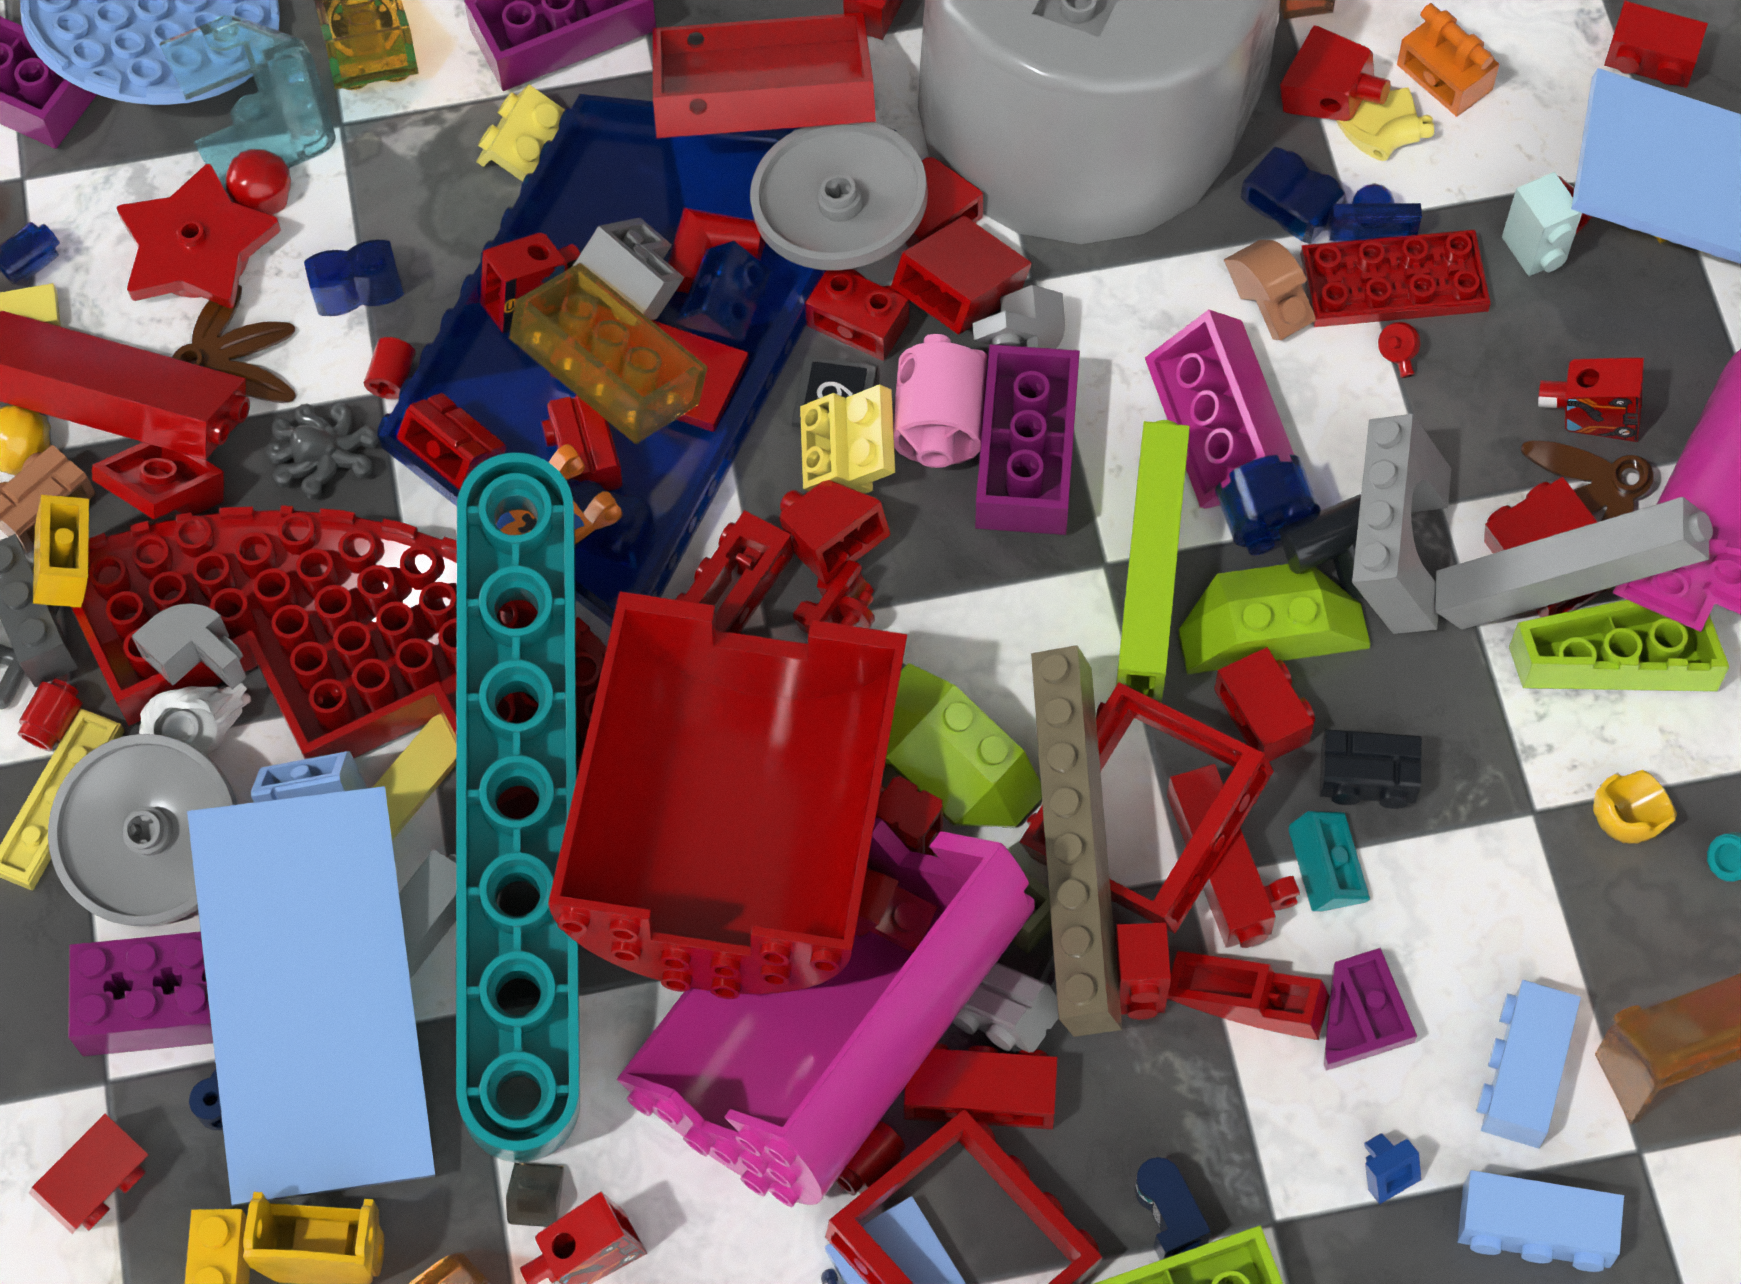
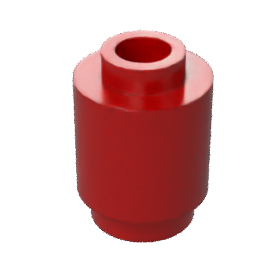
(49, 714)
(873, 1159)

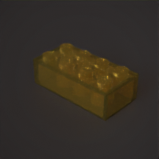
(607, 352)

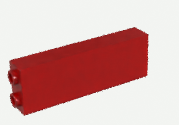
(118, 387)

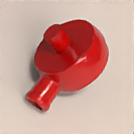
(1399, 345)

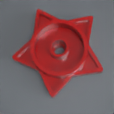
(194, 241)

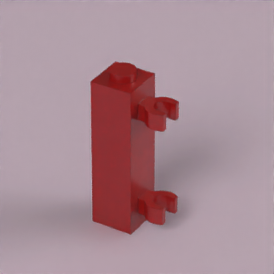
(1234, 889)

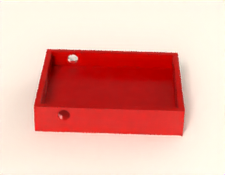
(762, 75)

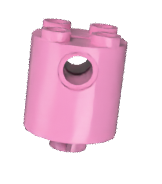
(939, 402)

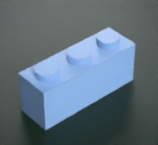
(1528, 1063)
(1540, 1220)

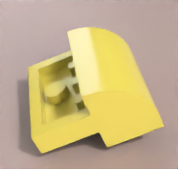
(848, 439)

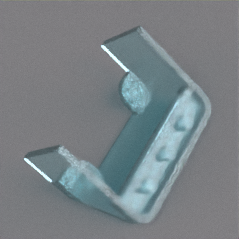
(284, 114)

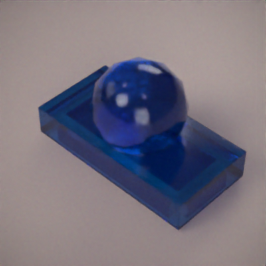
(1373, 216)

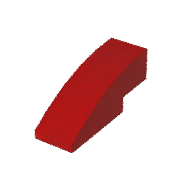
(1249, 994)

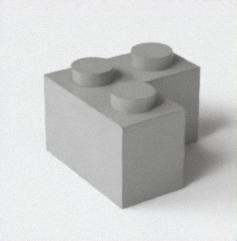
(631, 262)

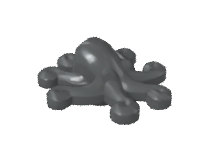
(319, 448)

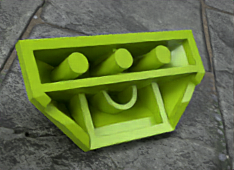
(1270, 609)
(959, 754)

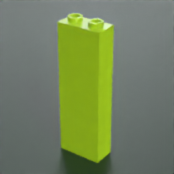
(1153, 558)

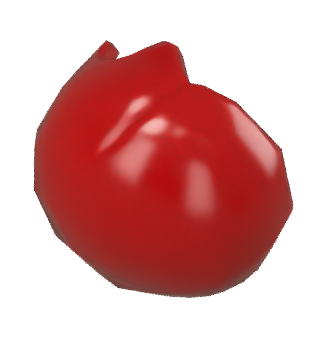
(258, 181)

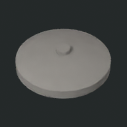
(839, 195)
(125, 828)

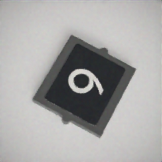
(831, 376)

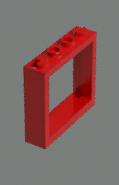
(1216, 829)
(1008, 1171)

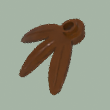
(217, 351)
(1605, 478)

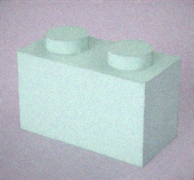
(1541, 224)

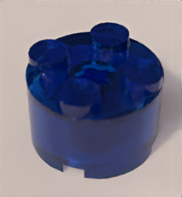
(1265, 498)

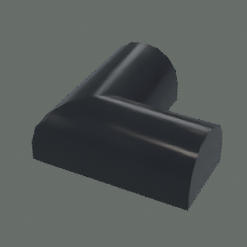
(1325, 537)

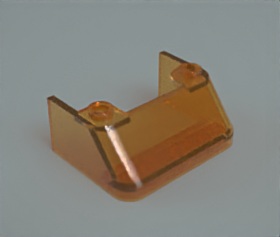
(1671, 1043)

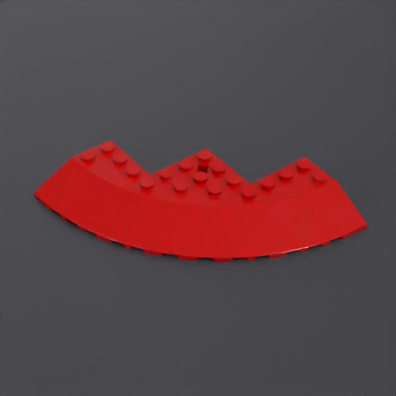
(331, 608)

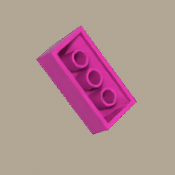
(1218, 389)

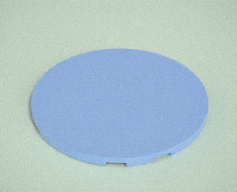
(115, 43)

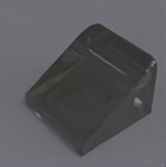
(534, 1194)

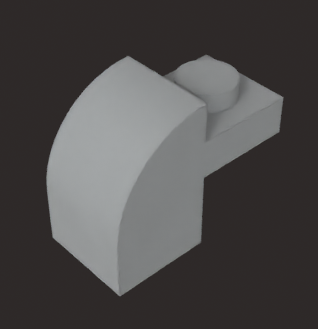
(1026, 319)
(183, 637)

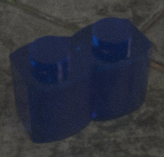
(1292, 194)
(353, 278)

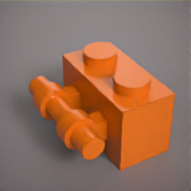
(1448, 61)

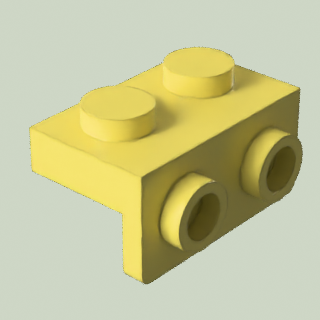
(524, 129)

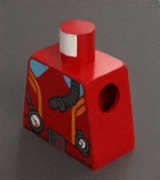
(1599, 397)
(584, 1245)

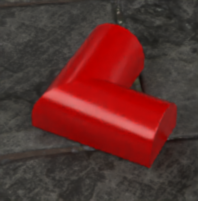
(705, 230)

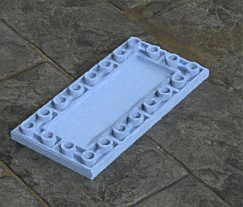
(1661, 165)
(309, 995)

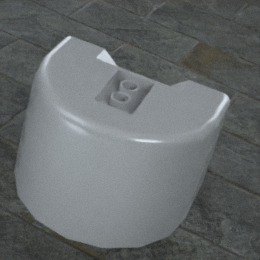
(1091, 109)

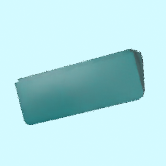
(1328, 861)

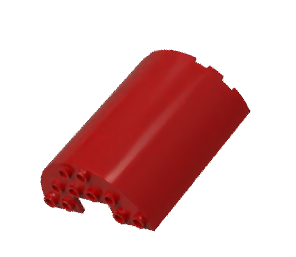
(726, 799)

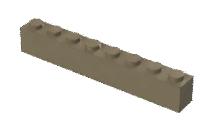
(1075, 843)

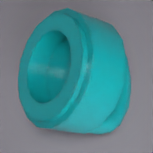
(1725, 856)

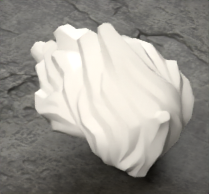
(194, 714)

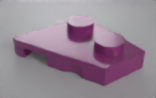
(1364, 1011)

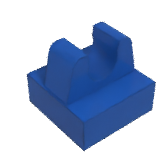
(1390, 1167)

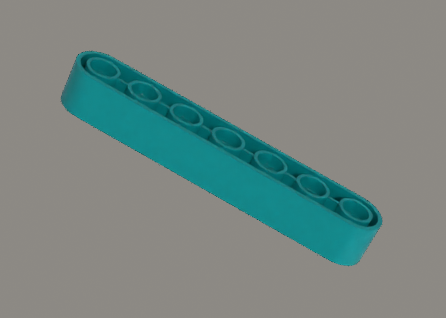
(502, 849)

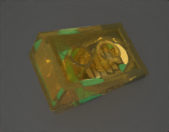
(366, 41)

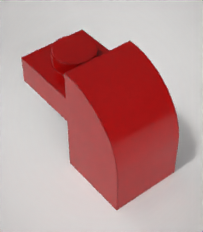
(893, 912)

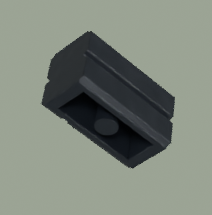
(1370, 768)

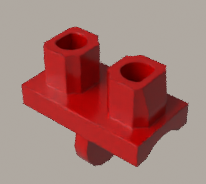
(843, 601)

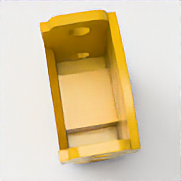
(313, 1242)

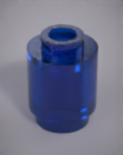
(27, 252)

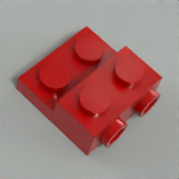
(161, 480)

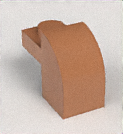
(1273, 279)

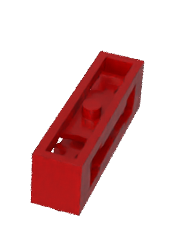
(761, 557)

